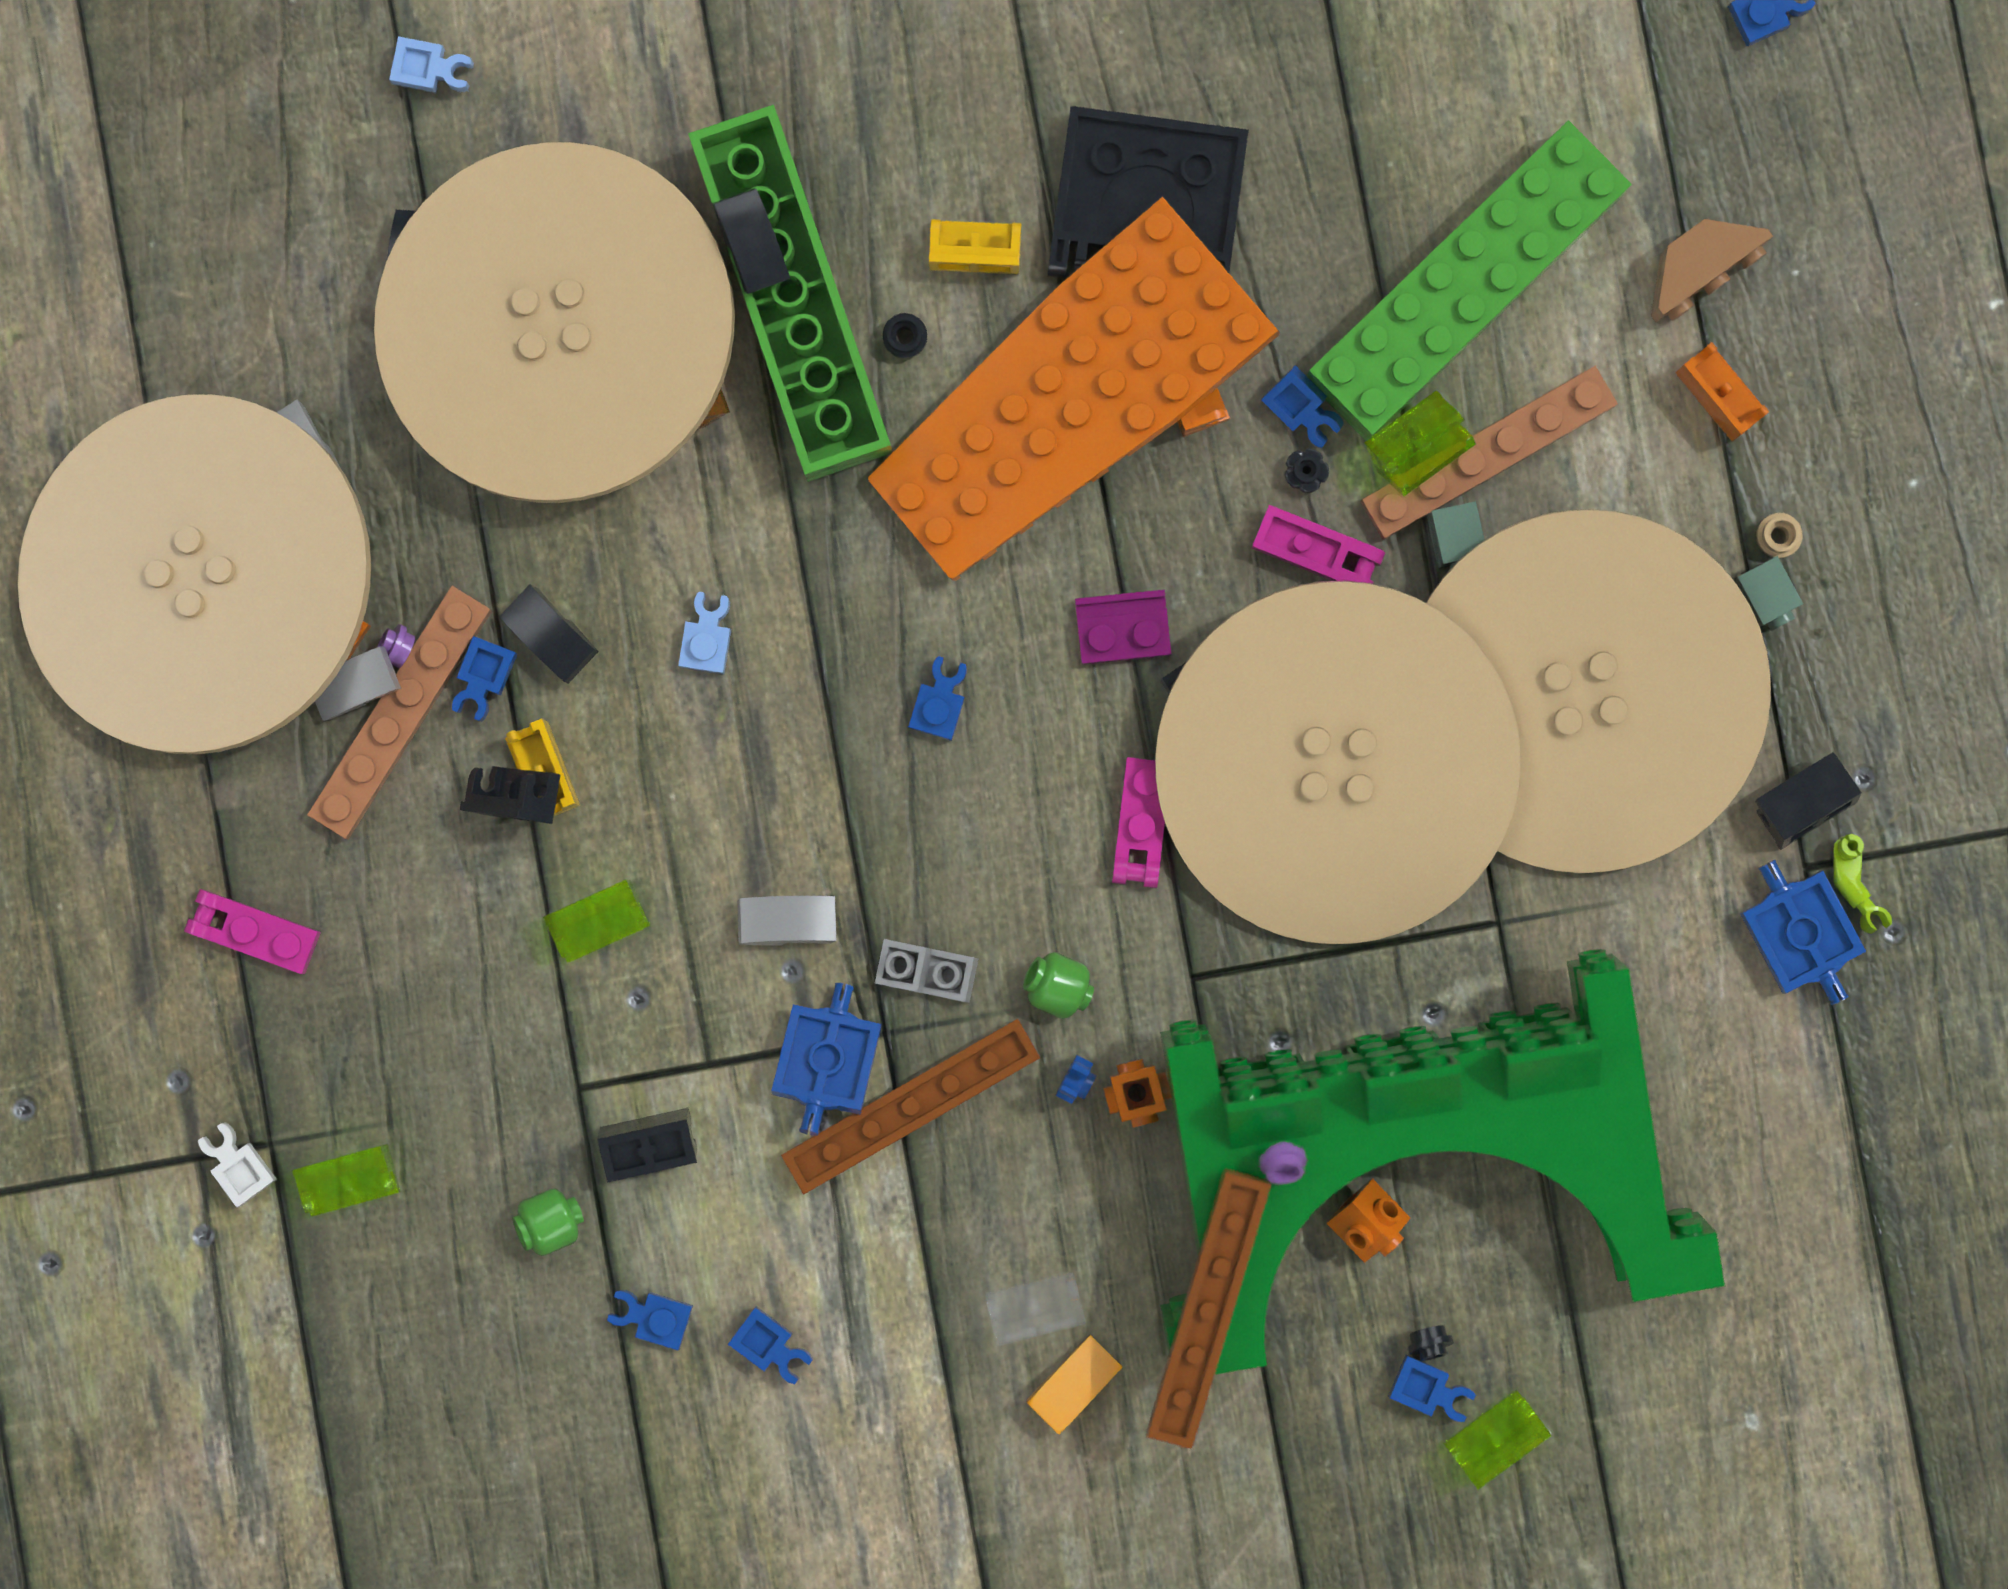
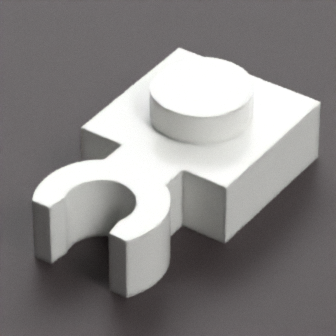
(240, 1170)

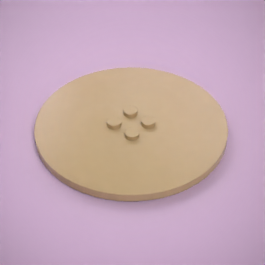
(554, 322)
(194, 574)
(1626, 681)
(1338, 762)

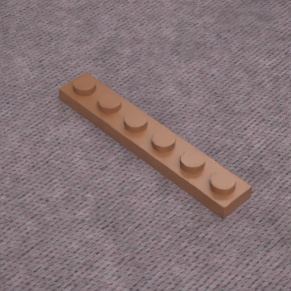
(1495, 451)
(399, 713)

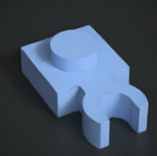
(422, 64)
(706, 643)

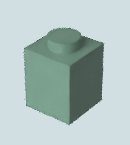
(1454, 532)
(1769, 593)

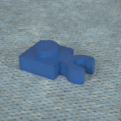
(1764, 18)
(1298, 401)
(485, 670)
(937, 706)
(1077, 1080)
(659, 1319)
(764, 1340)
(1424, 1387)

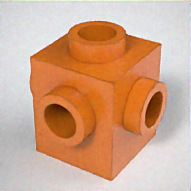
(1141, 1111)
(1369, 1221)

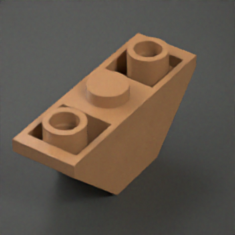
(1702, 261)

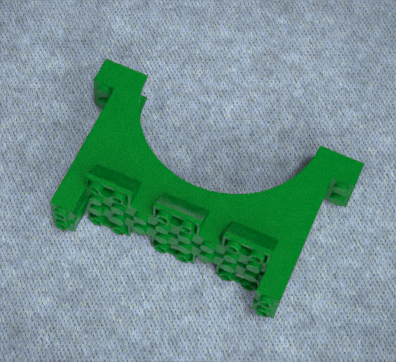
(1524, 1087)

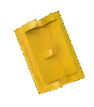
(974, 247)
(537, 751)

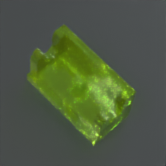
(1419, 443)
(597, 921)
(346, 1180)
(1497, 1439)

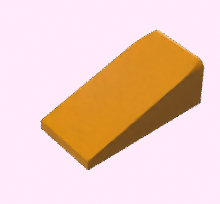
(1074, 1384)

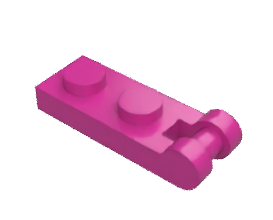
(1314, 547)
(1139, 825)
(254, 932)

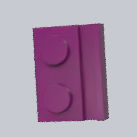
(1123, 627)

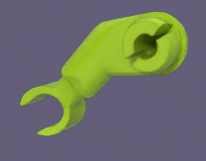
(1847, 879)

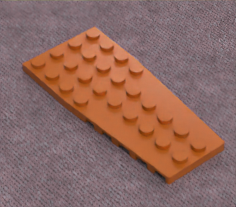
(1074, 390)

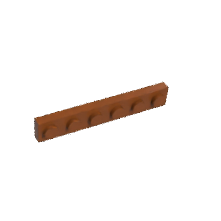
(910, 1106)
(1208, 1308)

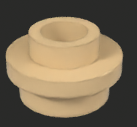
(1791, 529)

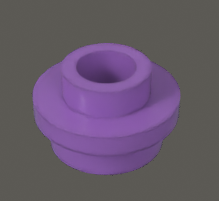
(397, 644)
(1283, 1163)

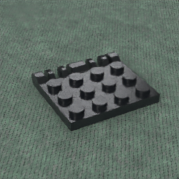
(1128, 162)

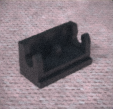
(513, 794)
(1807, 800)
(647, 1145)

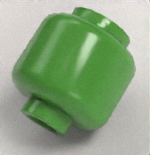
(1058, 985)
(547, 1222)

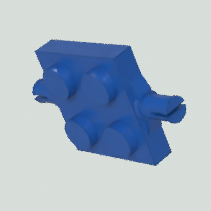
(1803, 932)
(826, 1059)

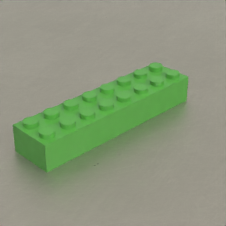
(1468, 281)
(803, 317)

